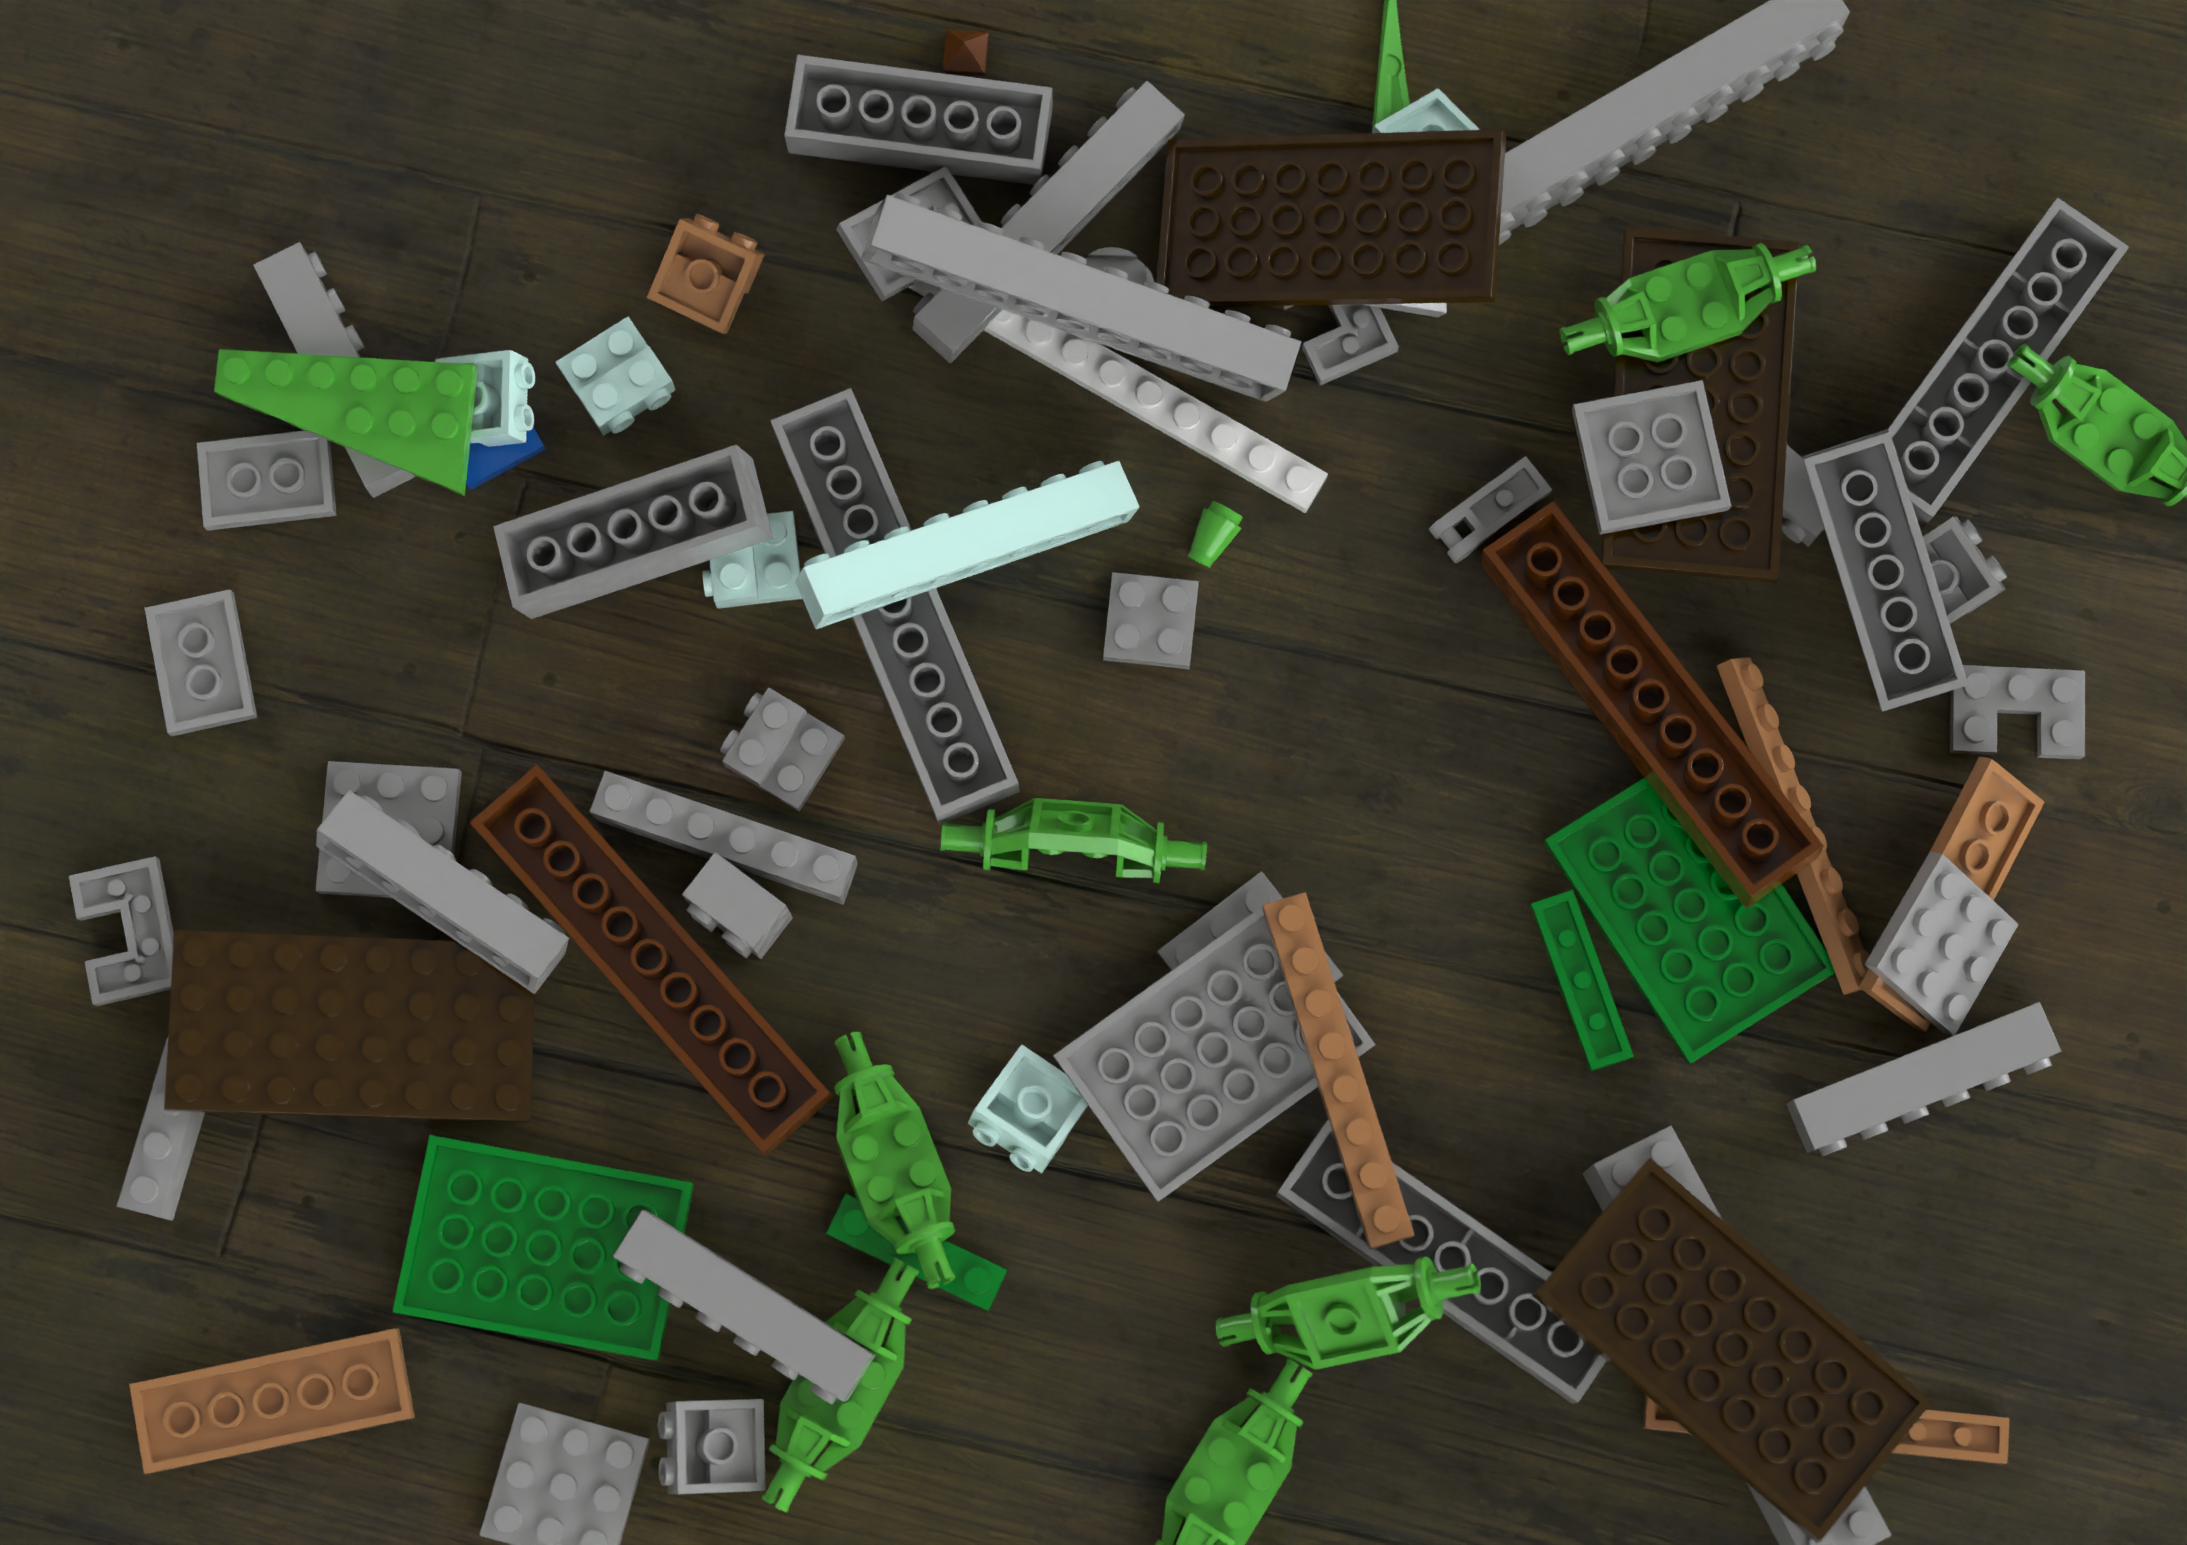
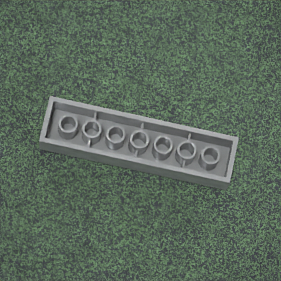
(1970, 383)
(1499, 1315)

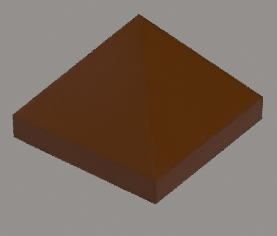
(965, 52)

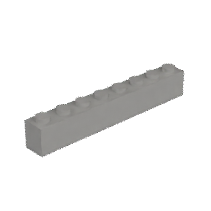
(1061, 205)

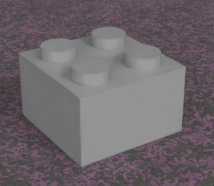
(737, 906)

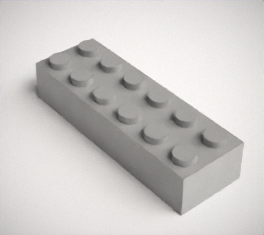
(918, 119)
(633, 532)
(1885, 570)

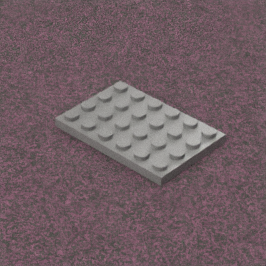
(1198, 1058)

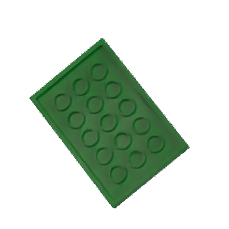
(1680, 927)
(532, 1245)

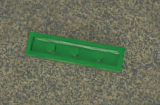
(1581, 980)
(975, 1279)

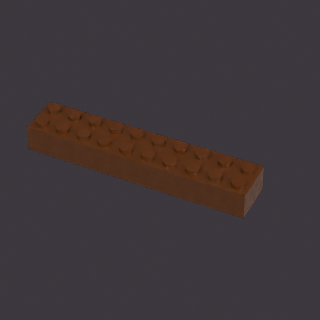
(1651, 705)
(652, 960)

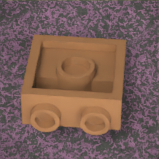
(706, 272)

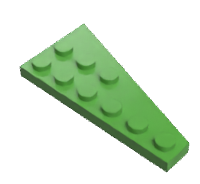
(383, 408)

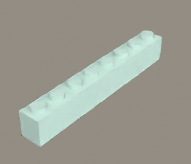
(966, 543)

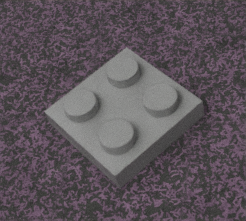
(1150, 620)

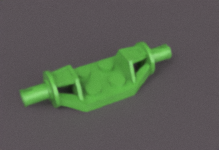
(1688, 303)
(2107, 426)
(1074, 827)
(892, 1161)
(1349, 1313)
(810, 1422)
(1236, 1468)

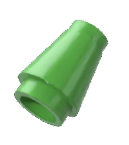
(1214, 533)

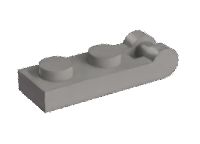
(1491, 508)

